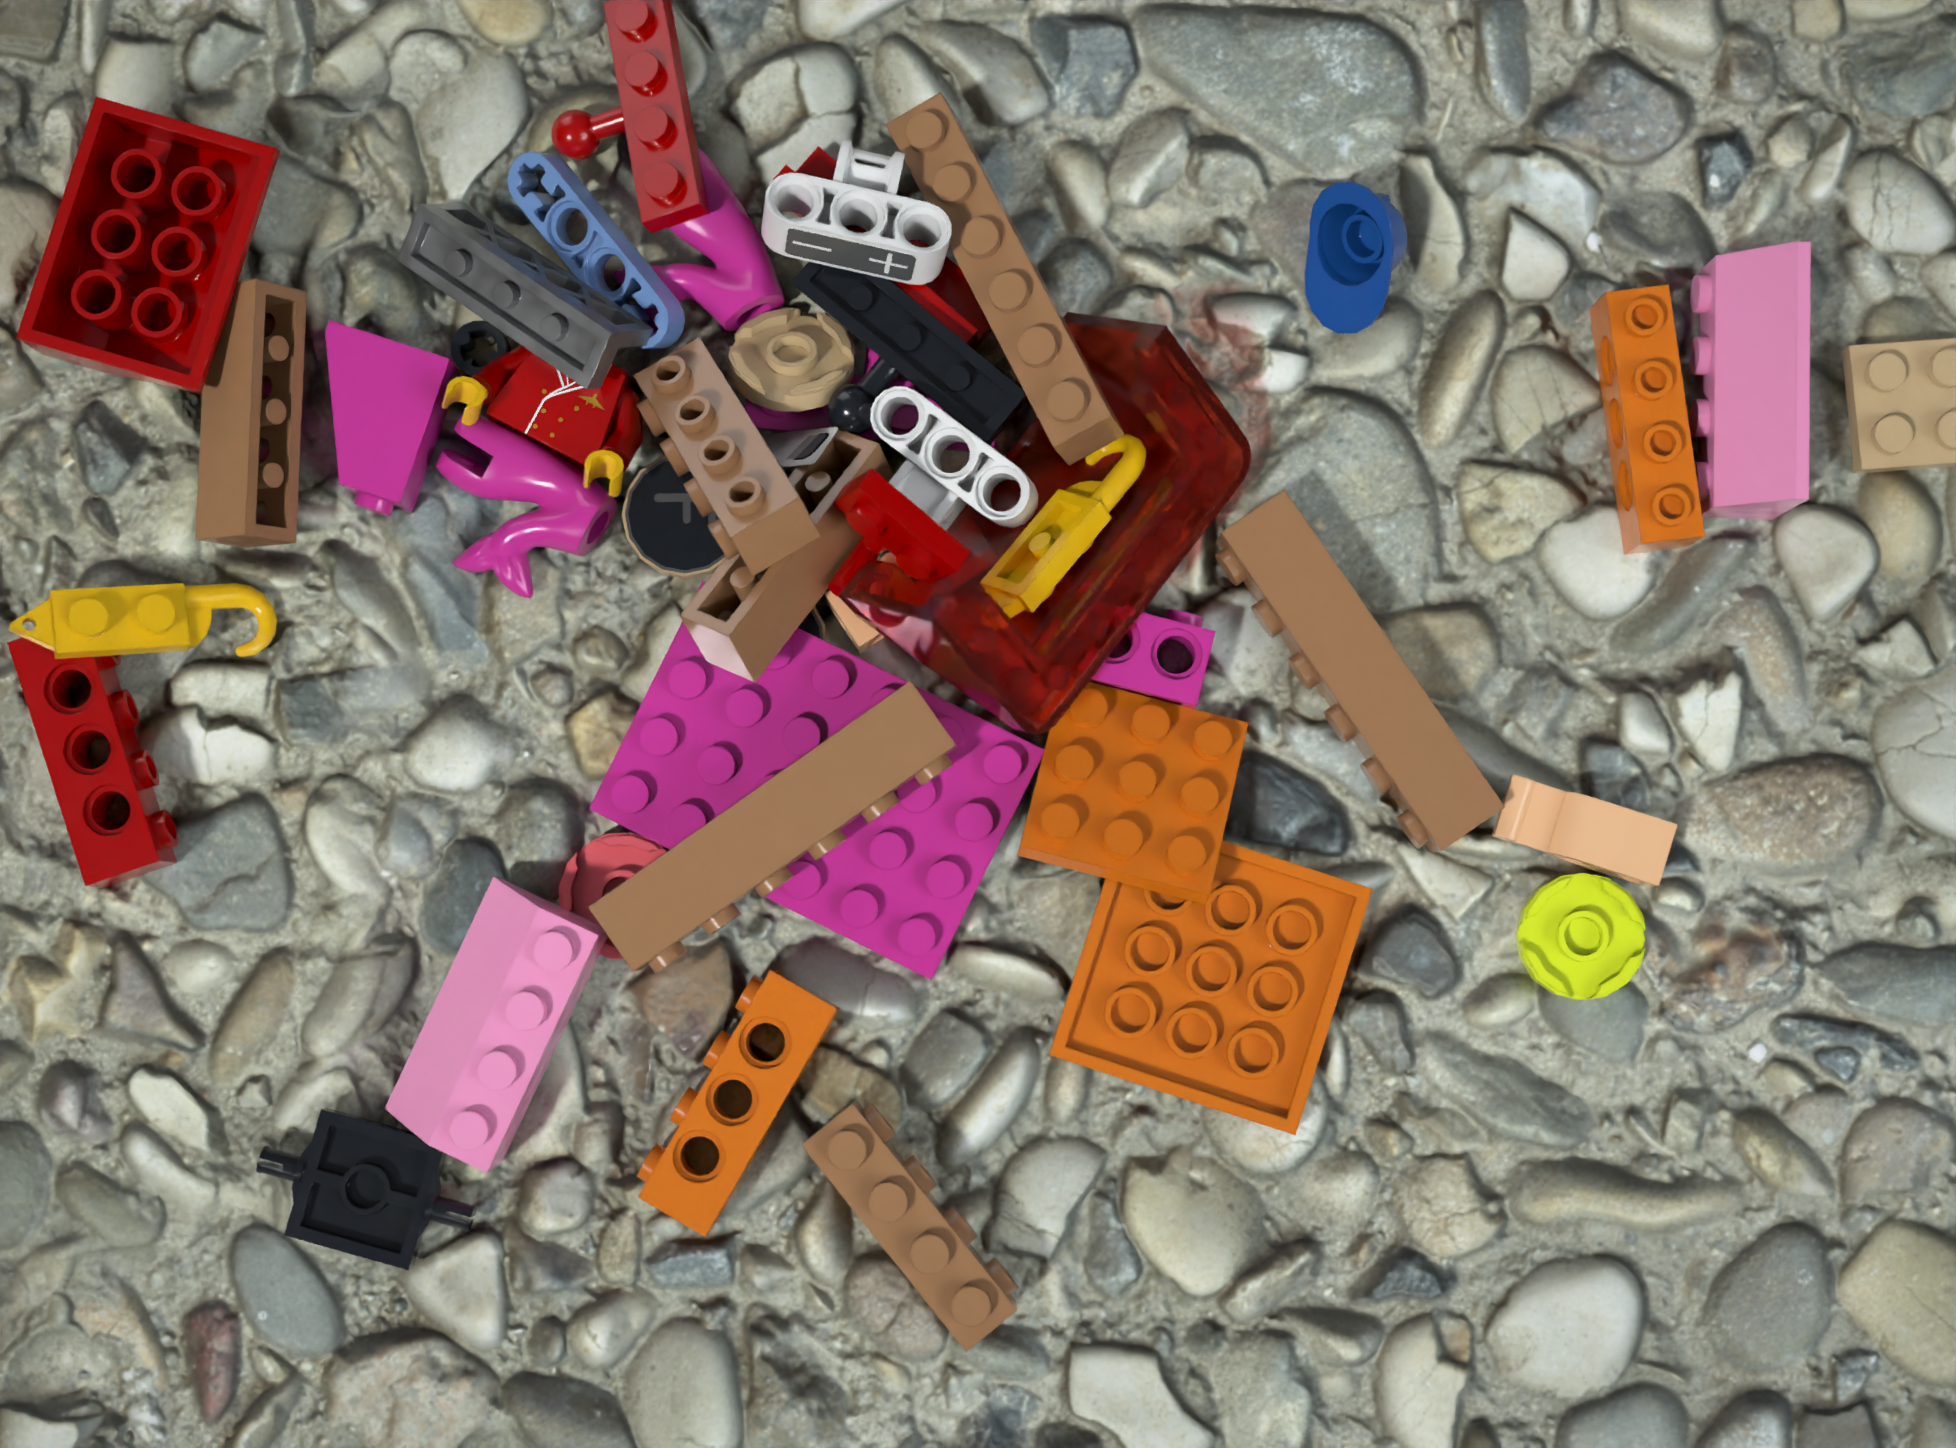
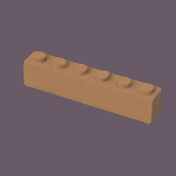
(1006, 281)
(1357, 673)
(773, 828)

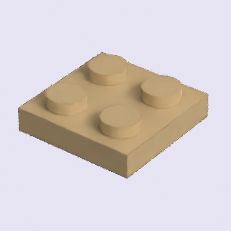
(1901, 404)

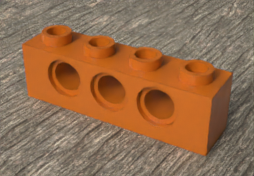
(1646, 420)
(699, 1196)

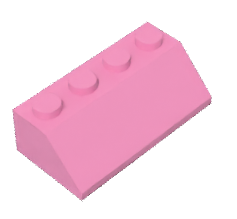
(1752, 381)
(495, 1024)

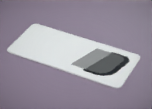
(799, 447)

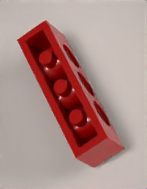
(84, 792)

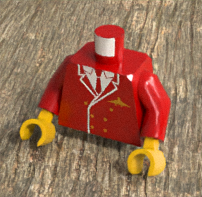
(588, 427)

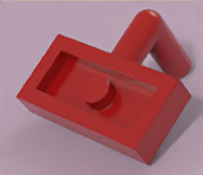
(893, 524)

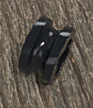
(465, 342)

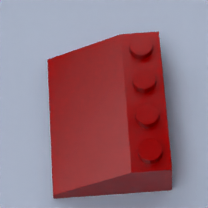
(147, 246)

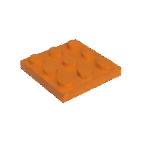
(1135, 792)

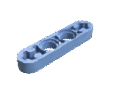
(600, 244)

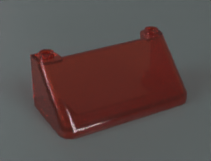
(1041, 661)

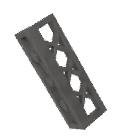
(520, 291)

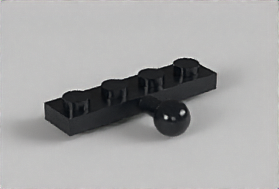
(908, 344)

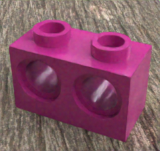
(1140, 670)

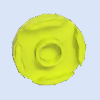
(1581, 936)

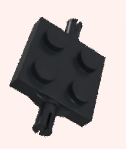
(365, 1189)

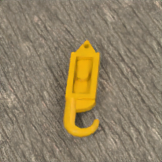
(1062, 532)
(140, 619)

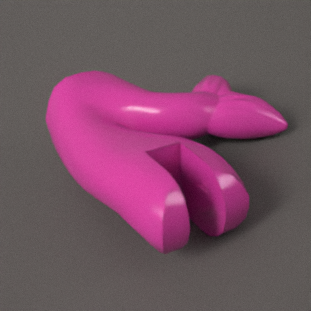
(744, 274)
(525, 471)

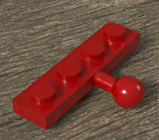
(651, 112)

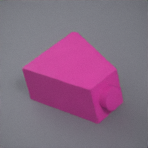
(384, 415)

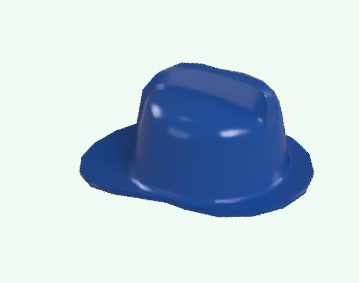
(1351, 255)

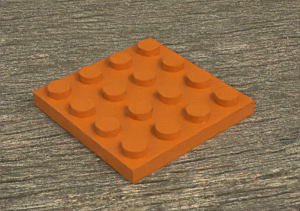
(1219, 994)

